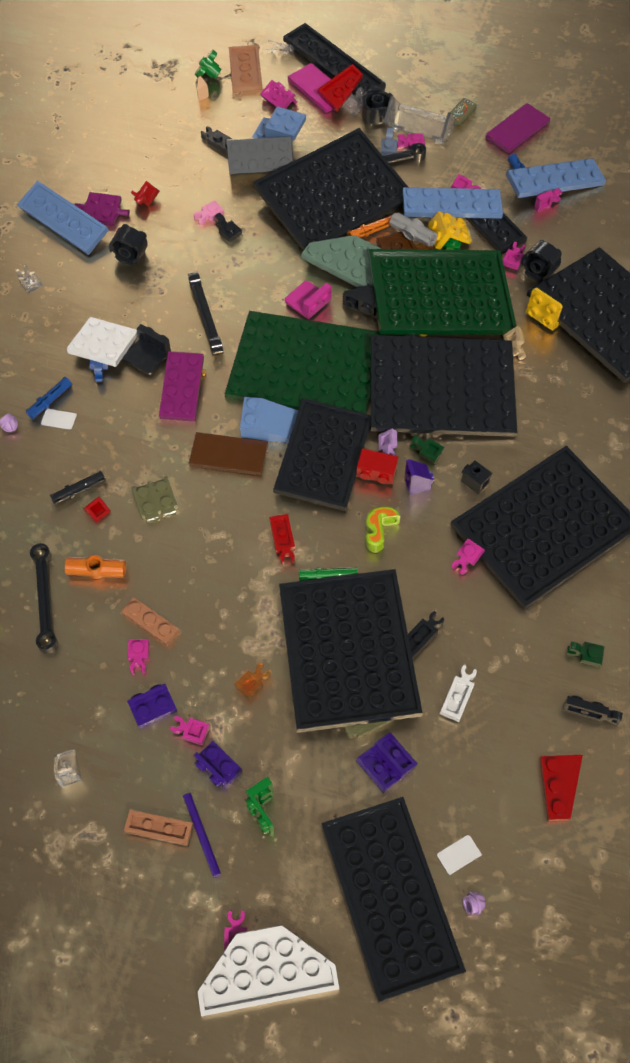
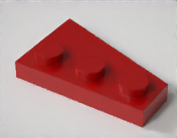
(340, 87)
(560, 783)

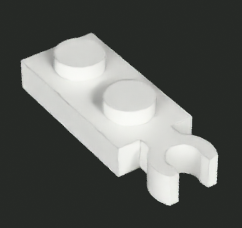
(458, 695)

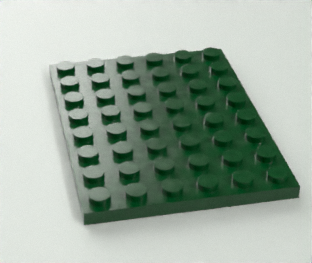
(441, 292)
(302, 359)

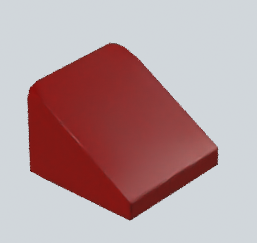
(96, 509)

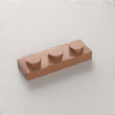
(150, 621)
(158, 827)

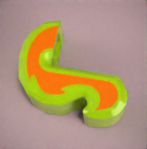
(375, 519)

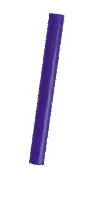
(202, 835)

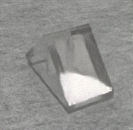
(66, 768)

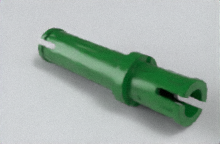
(310, 574)

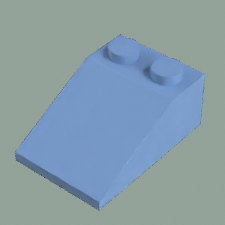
(266, 420)

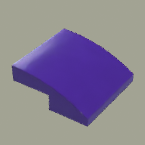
(386, 762)

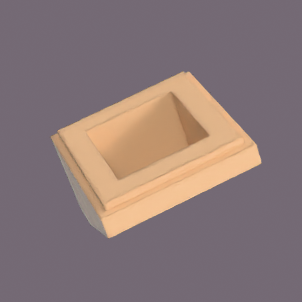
(202, 89)

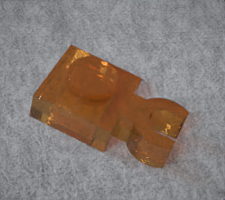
(251, 682)

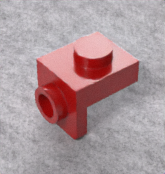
(146, 194)

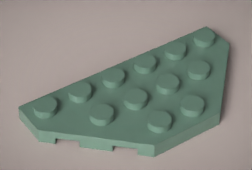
(343, 258)

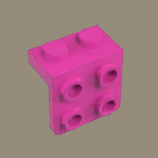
(308, 298)

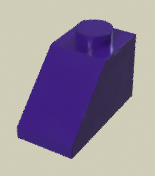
(417, 477)

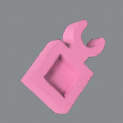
(208, 212)

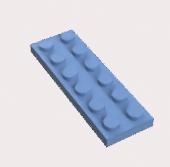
(564, 175)
(455, 201)
(63, 217)

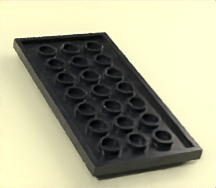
(392, 899)

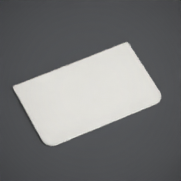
(58, 419)
(459, 854)

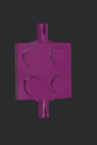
(103, 207)

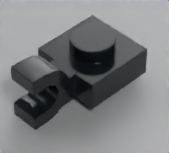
(229, 230)

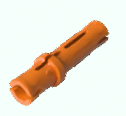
(365, 230)

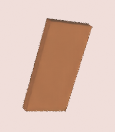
(245, 68)

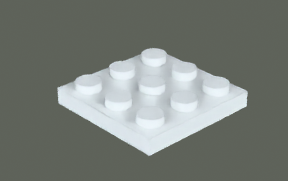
(102, 341)

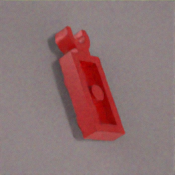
(283, 537)

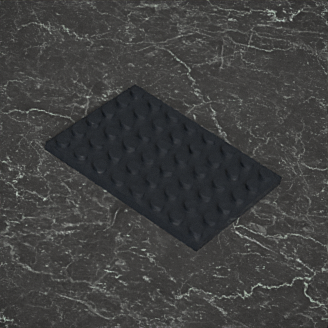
(332, 189)
(595, 307)
(443, 386)
(545, 526)
(348, 651)

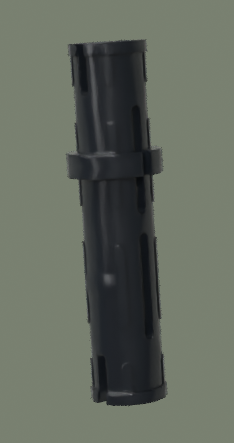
(78, 487)

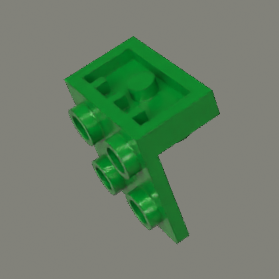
(261, 794)

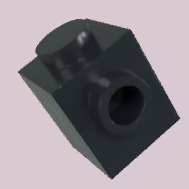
(476, 476)

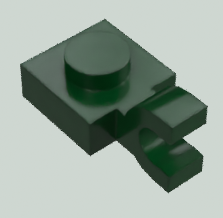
(429, 450)
(590, 653)

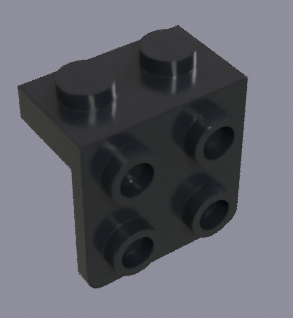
(148, 350)

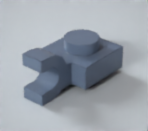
(388, 145)

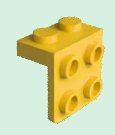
(448, 227)
(544, 309)

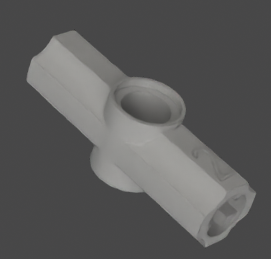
(413, 229)

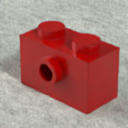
(377, 466)

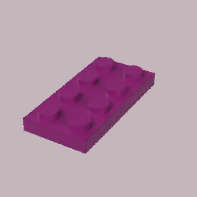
(181, 386)

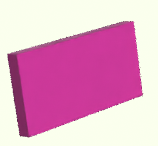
(308, 81)

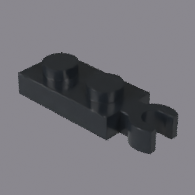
(216, 139)
(423, 634)
(591, 710)

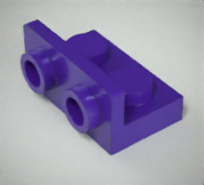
(152, 705)
(217, 765)

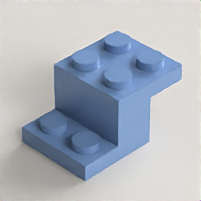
(282, 123)

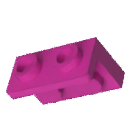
(277, 95)

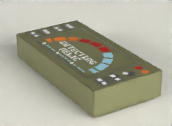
(463, 110)

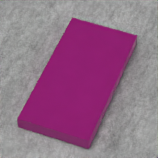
(517, 128)

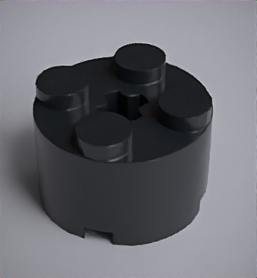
(375, 105)
(128, 244)
(541, 261)

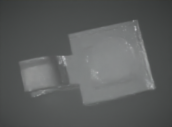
(283, 48)

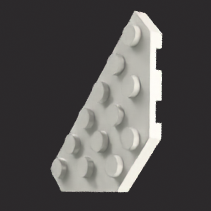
(265, 969)

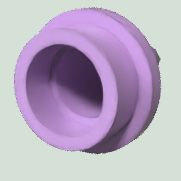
(8, 423)
(474, 903)

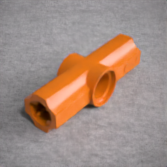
(106, 567)

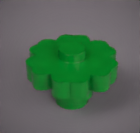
(208, 65)

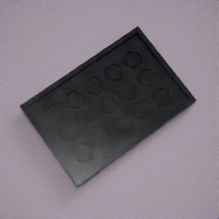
(323, 454)

